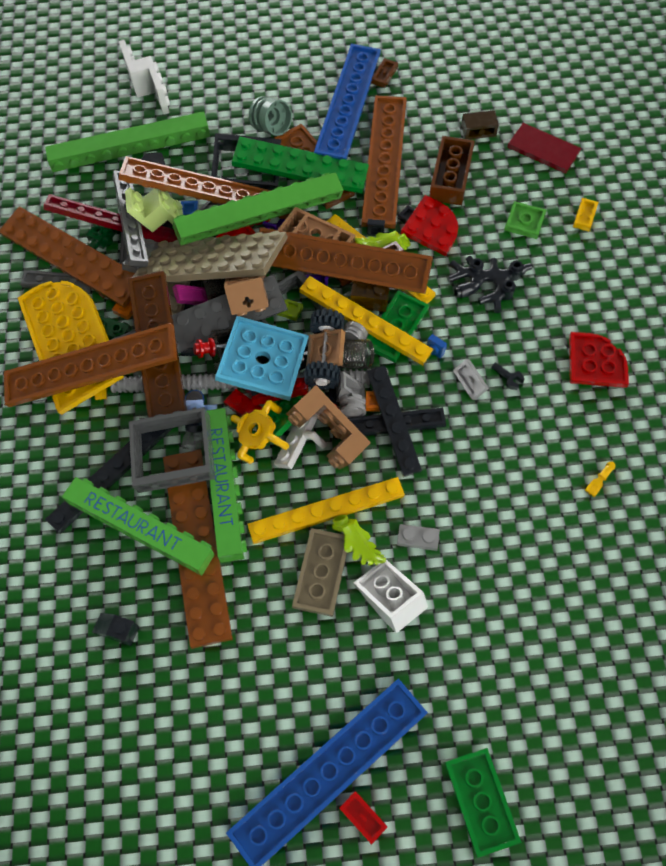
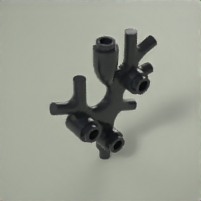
(500, 277)

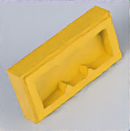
(585, 214)

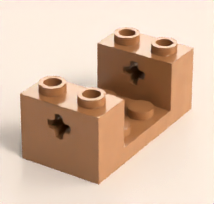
(308, 224)
(242, 287)
(341, 427)

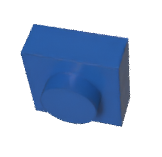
(189, 207)
(438, 346)

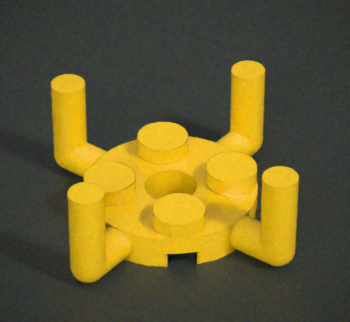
(264, 433)

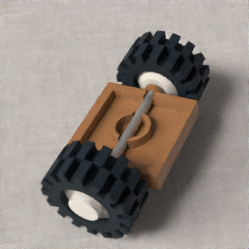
(325, 349)

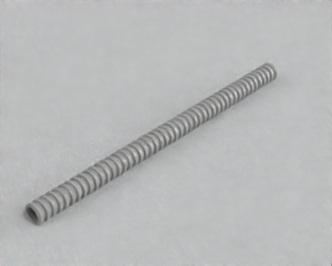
(208, 381)

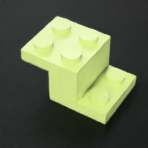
(152, 208)

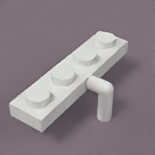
(296, 440)

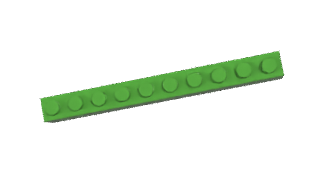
(127, 141)
(256, 208)

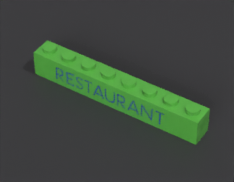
(225, 490)
(139, 526)

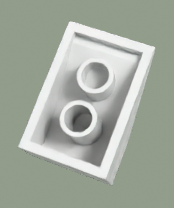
(392, 595)

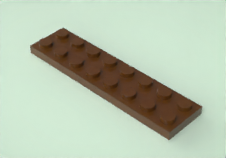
(151, 309)

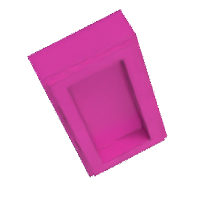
(189, 294)

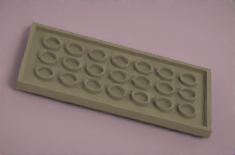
(216, 257)

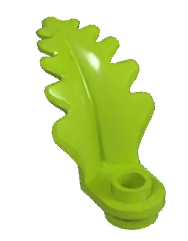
(385, 239)
(357, 541)

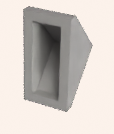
(348, 385)

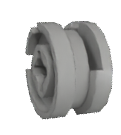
(355, 331)
(353, 405)

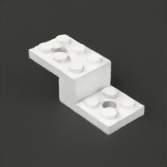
(145, 76)

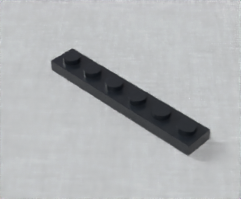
(394, 421)

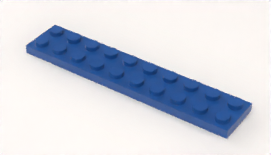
(348, 102)
(325, 774)

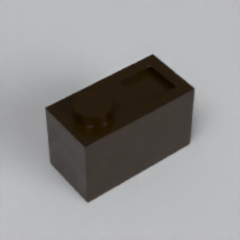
(479, 125)
(370, 296)

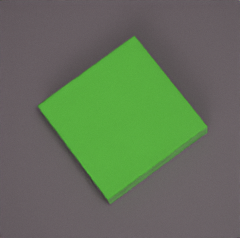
(525, 220)

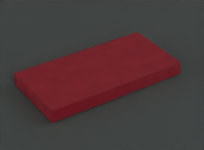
(544, 148)

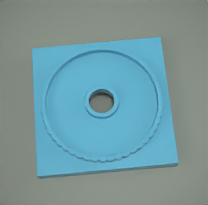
(255, 339)

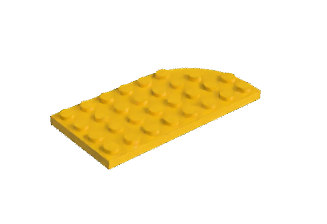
(62, 321)

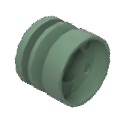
(270, 115)

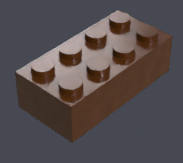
(451, 170)

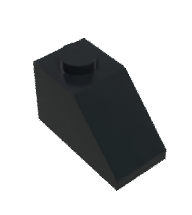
(116, 628)

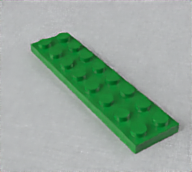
(297, 163)

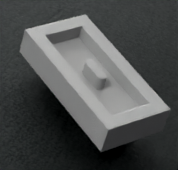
(470, 379)
(418, 537)

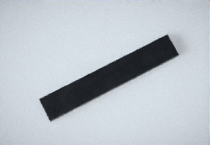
(414, 420)

